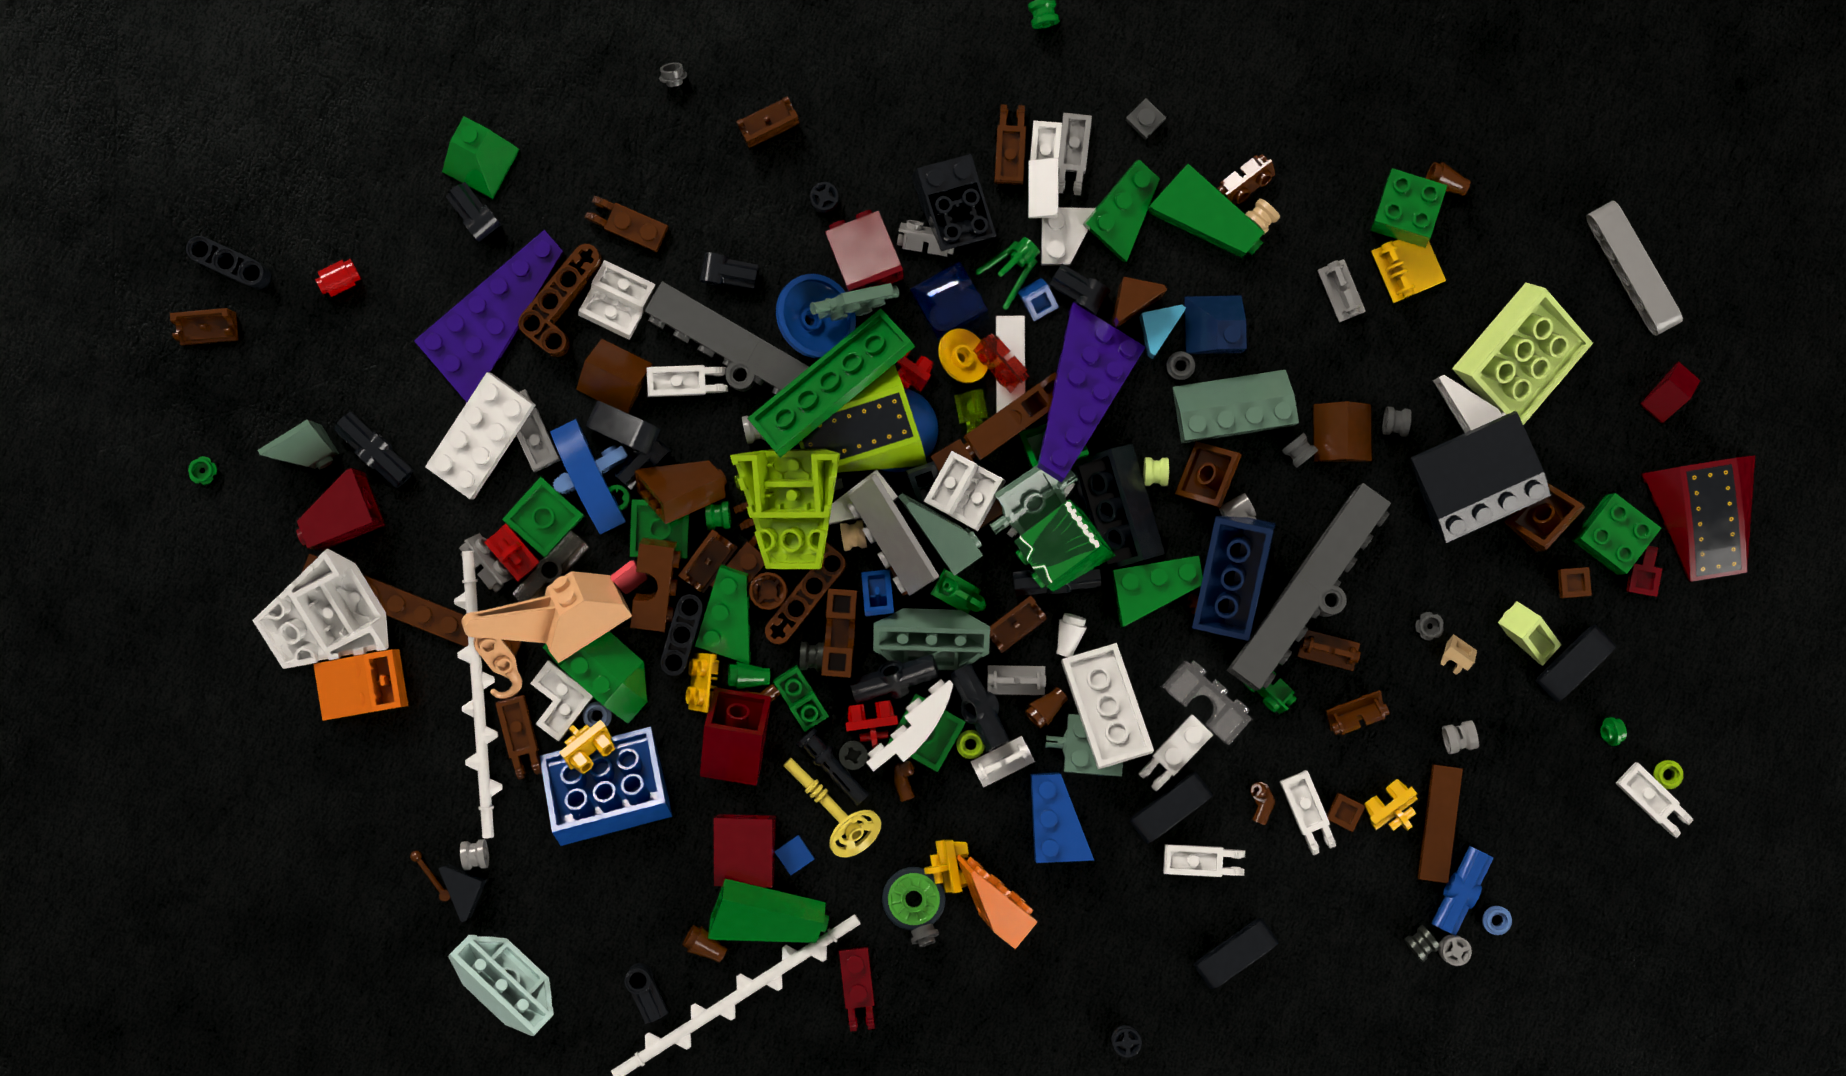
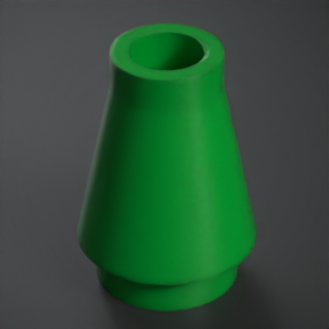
(747, 676)

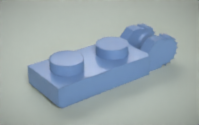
(611, 458)

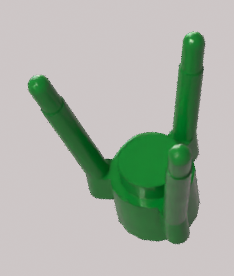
(1022, 254)

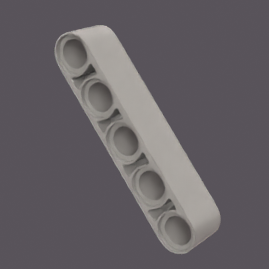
(1634, 268)

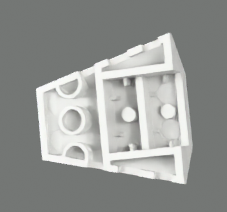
(324, 615)

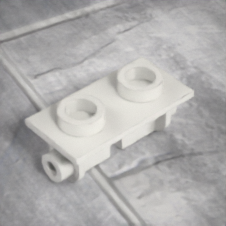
(1002, 761)

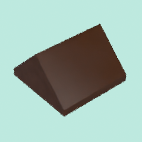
(1134, 297)
(613, 376)
(1342, 432)
(1208, 475)
(1545, 520)

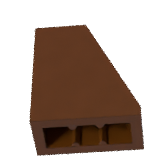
(680, 488)

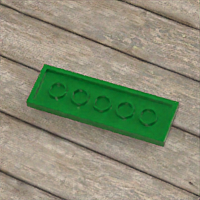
(830, 382)

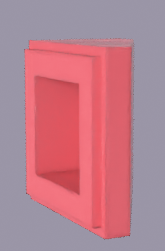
(627, 578)

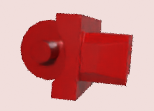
(914, 373)
(512, 552)
(858, 721)

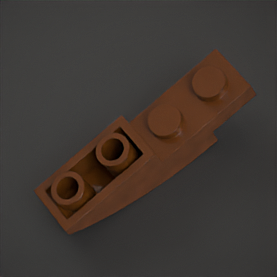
(1012, 418)

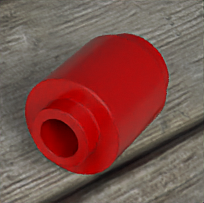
(337, 277)

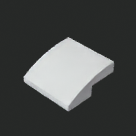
(616, 299)
(964, 491)

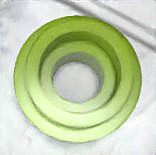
(970, 754)
(1676, 770)

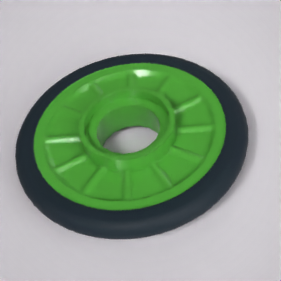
(913, 880)

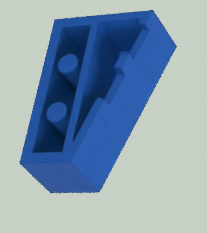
(1055, 822)

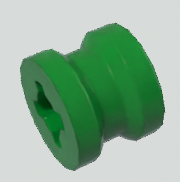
(1043, 13)
(718, 515)

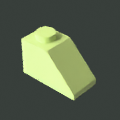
(1529, 632)

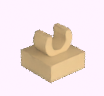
(1460, 653)

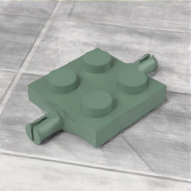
(856, 301)
(1030, 500)
(1078, 751)

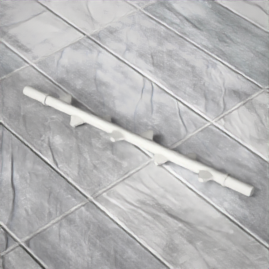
(476, 707)
(726, 1006)

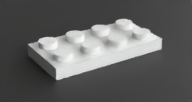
(480, 435)
(1107, 706)

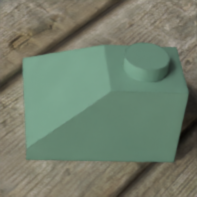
(303, 446)

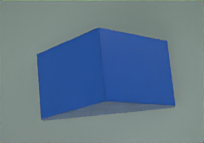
(877, 593)

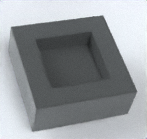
(1145, 118)

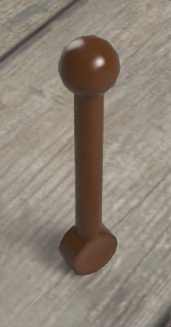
(416, 857)

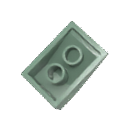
(951, 542)

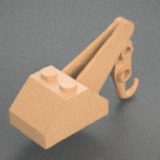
(566, 619)

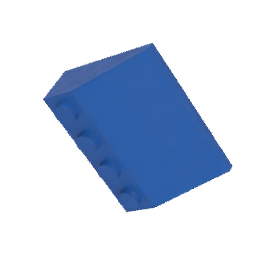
(610, 797)

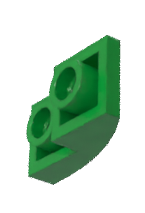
(800, 698)

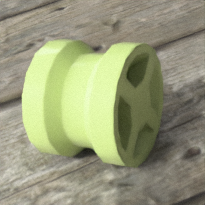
(1156, 471)

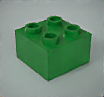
(1409, 208)
(1616, 534)

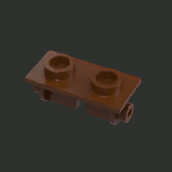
(1257, 173)
(1329, 650)
(1346, 717)

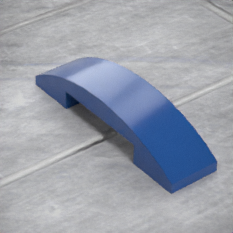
(587, 477)

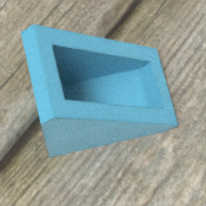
(1157, 326)

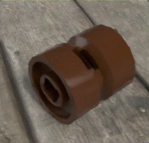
(768, 591)

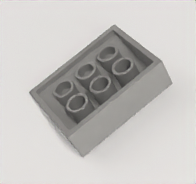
(892, 535)

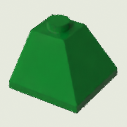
(479, 157)

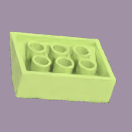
(1523, 353)

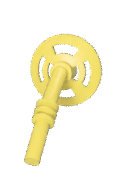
(847, 824)

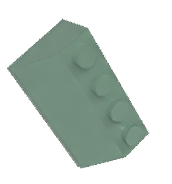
(1235, 406)

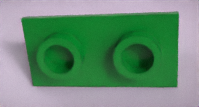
(958, 593)
(1276, 696)

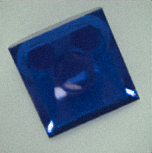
(949, 299)

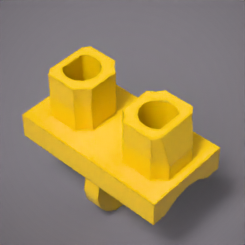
(584, 743)
(1402, 799)
(945, 865)

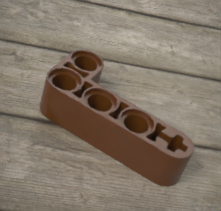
(565, 296)
(809, 600)

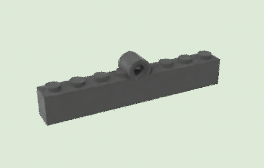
(724, 338)
(1308, 587)

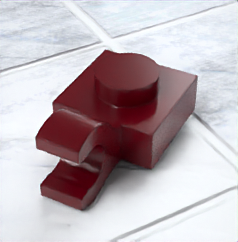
(1645, 577)

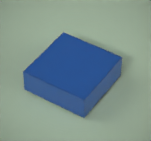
(794, 855)

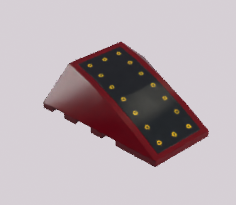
(1707, 514)

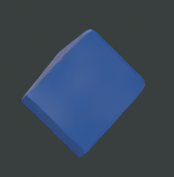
(1038, 299)

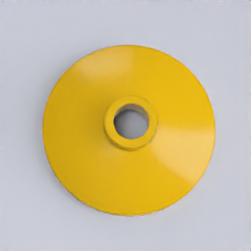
(960, 345)

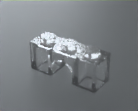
(1228, 716)

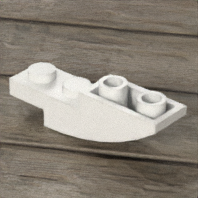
(923, 719)

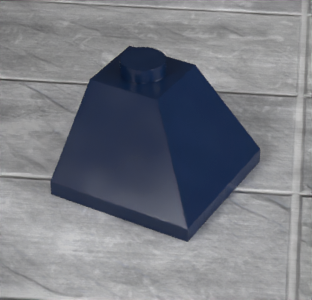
(1214, 325)

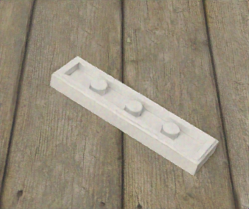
(1012, 333)

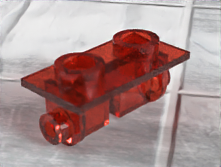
(992, 353)

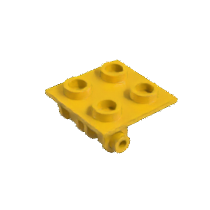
(1407, 268)
(700, 669)

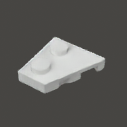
(1063, 235)

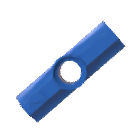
(1462, 890)

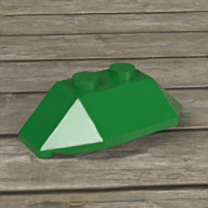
(609, 674)

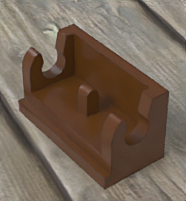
(768, 122)
(205, 326)
(705, 563)
(1016, 624)

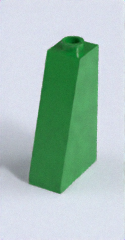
(1206, 213)
(765, 914)

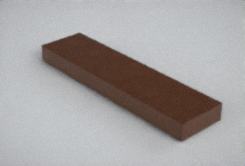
(1440, 823)

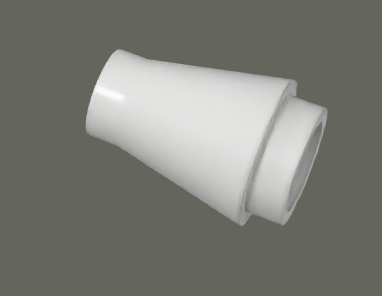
(1070, 633)

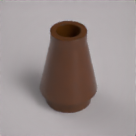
(1446, 175)
(1045, 708)
(699, 944)

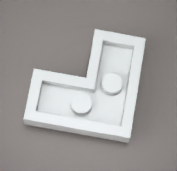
(567, 697)

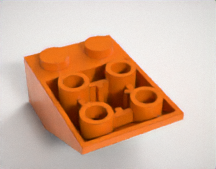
(361, 684)
(997, 905)

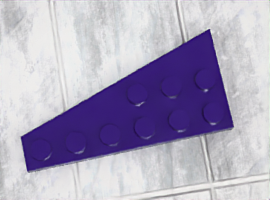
(481, 325)
(1087, 379)

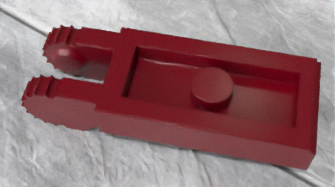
(857, 984)

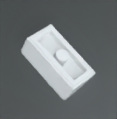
(1043, 188)

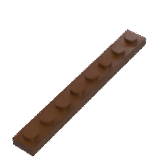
(420, 612)

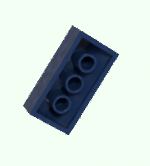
(1233, 576)

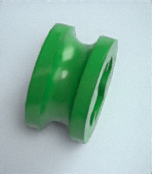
(626, 497)

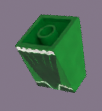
(1062, 547)

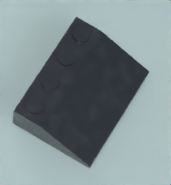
(1480, 477)

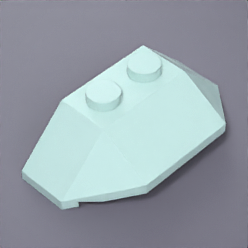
(504, 981)

